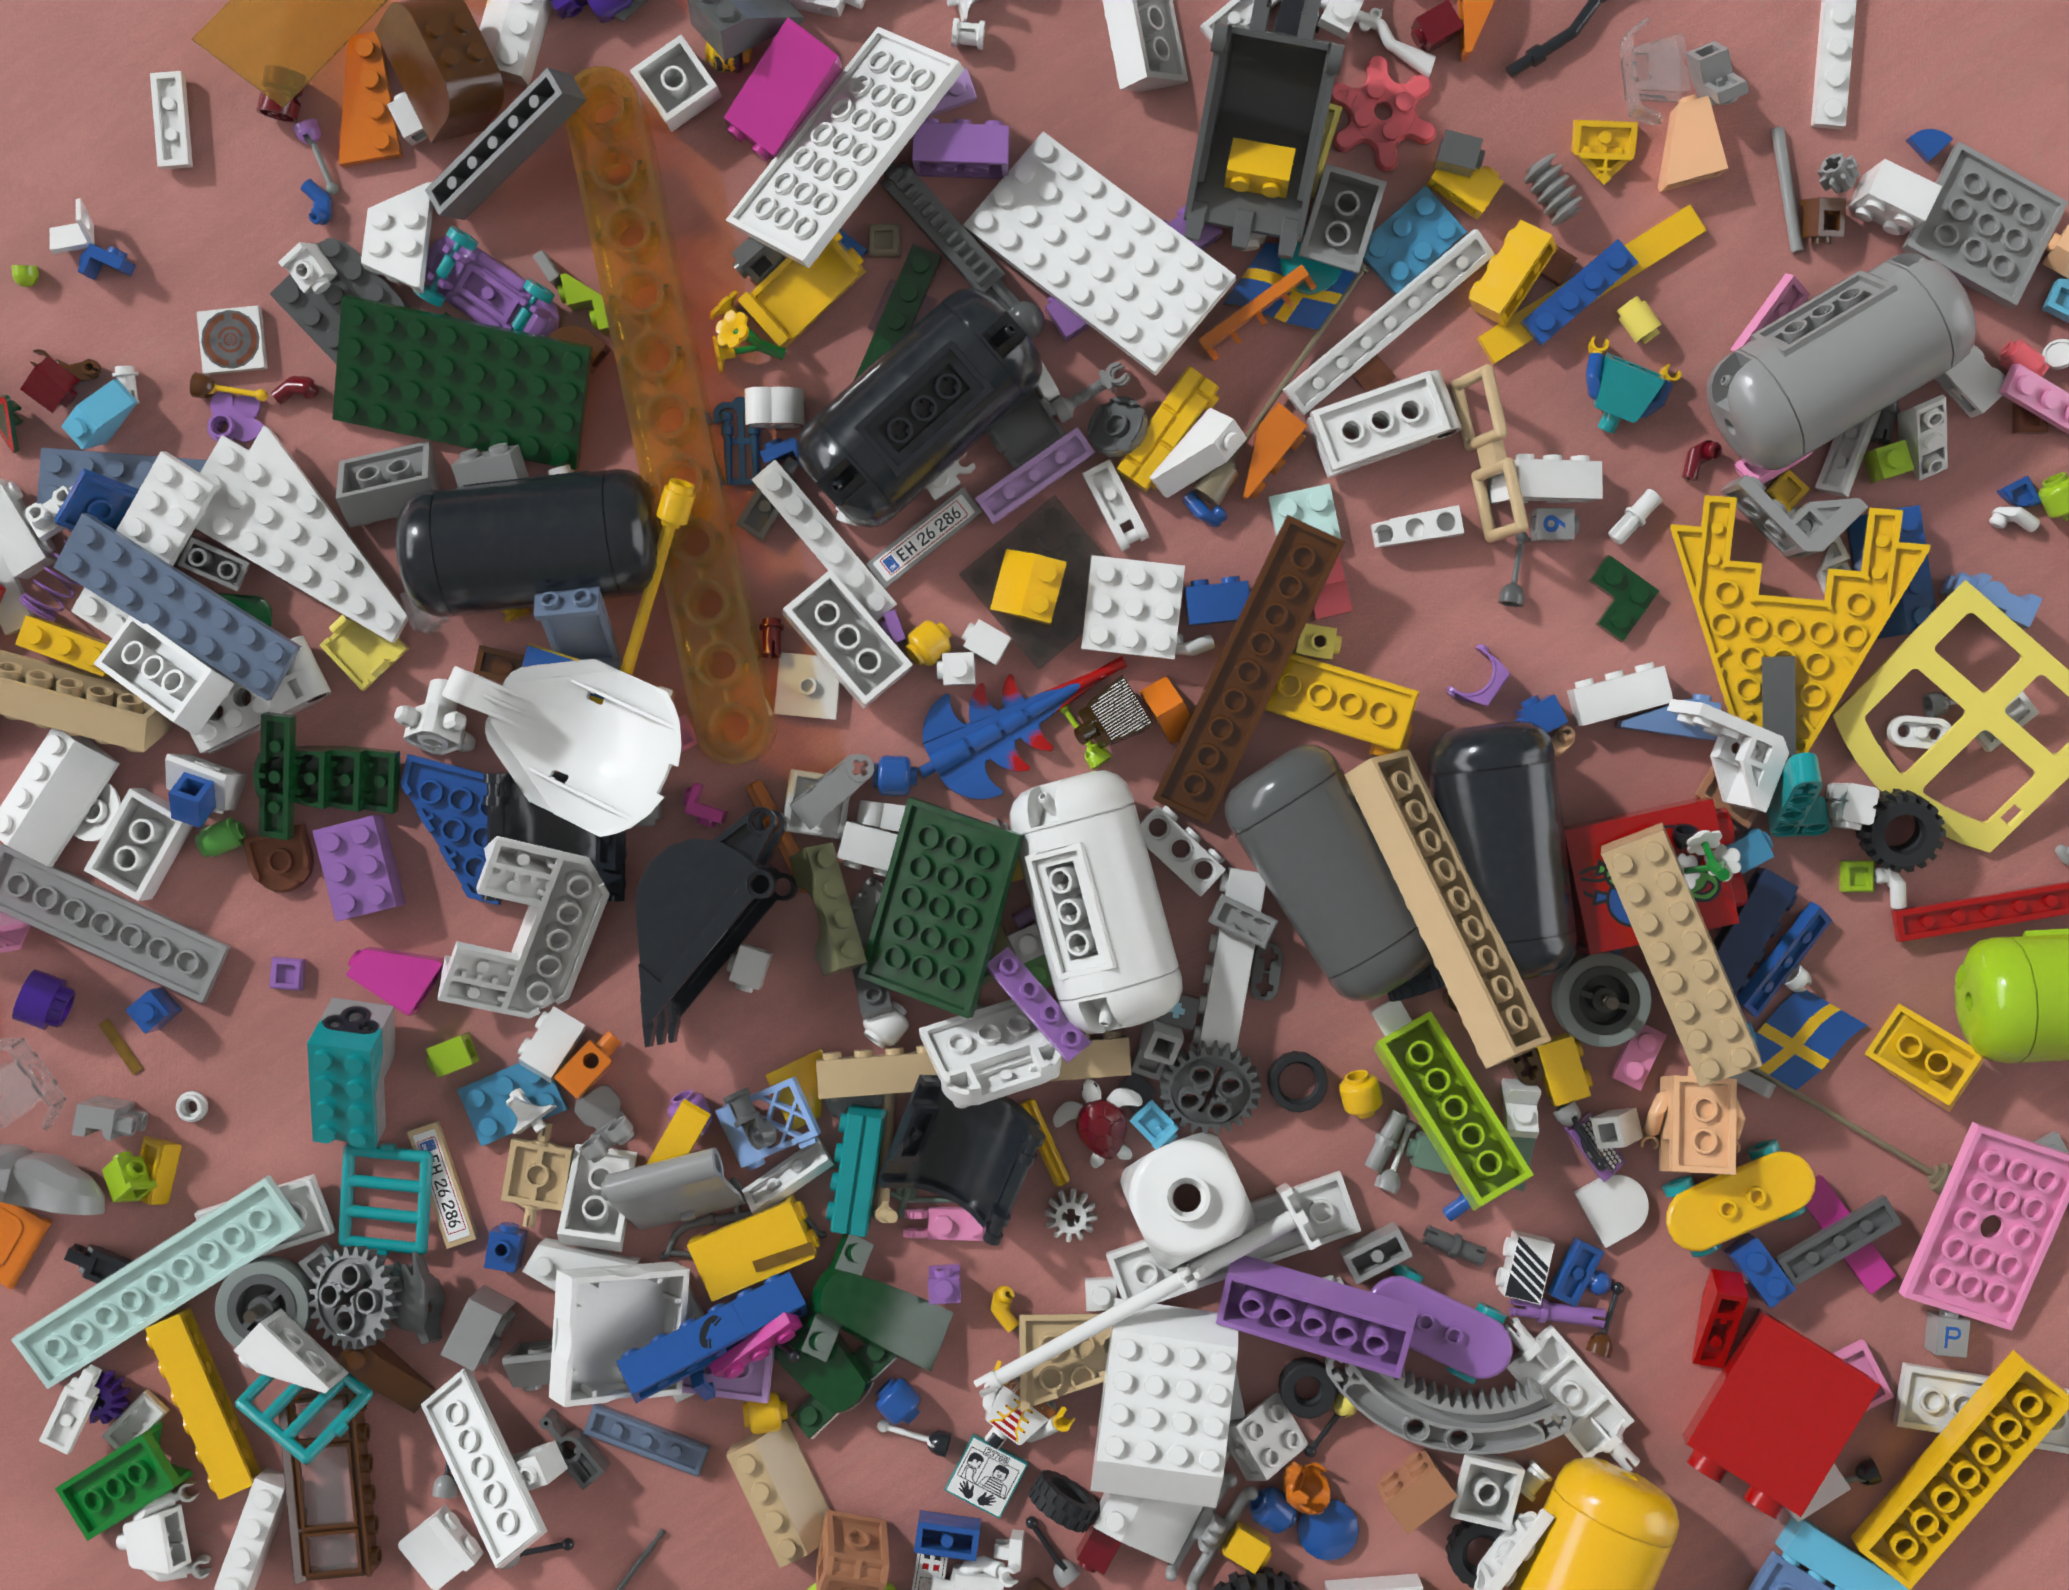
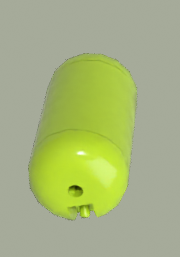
(2016, 997)

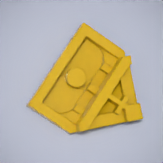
(1604, 146)

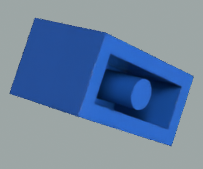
(1215, 602)
(1759, 1270)
(947, 1535)

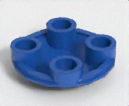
(1329, 1534)

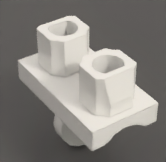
(42, 515)

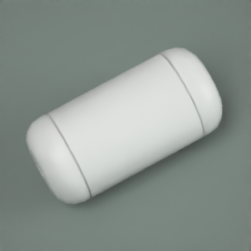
(1096, 902)

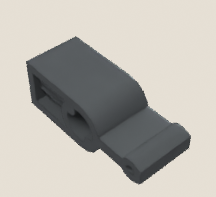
(586, 1460)

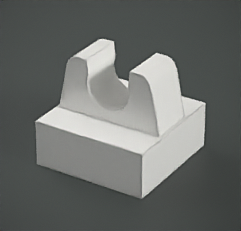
(1011, 1548)

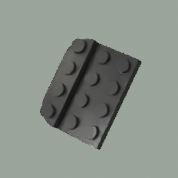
(321, 312)

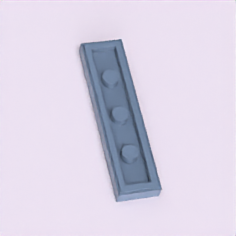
(646, 1439)

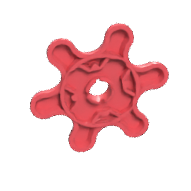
(1366, 128)

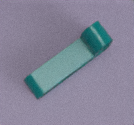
(1795, 803)

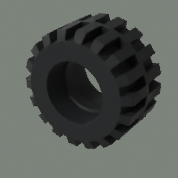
(1918, 847)

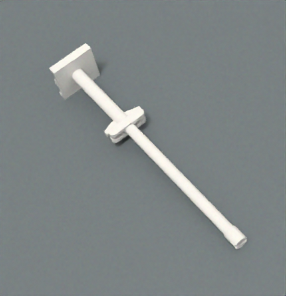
(1186, 1276)

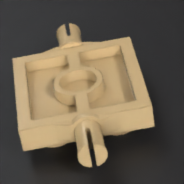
(537, 1174)

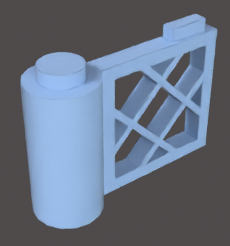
(744, 1151)

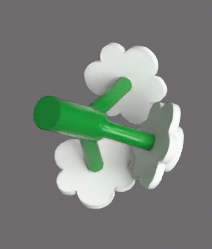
(1719, 862)

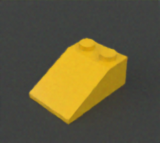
(1924, 1057)

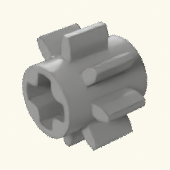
(1838, 173)

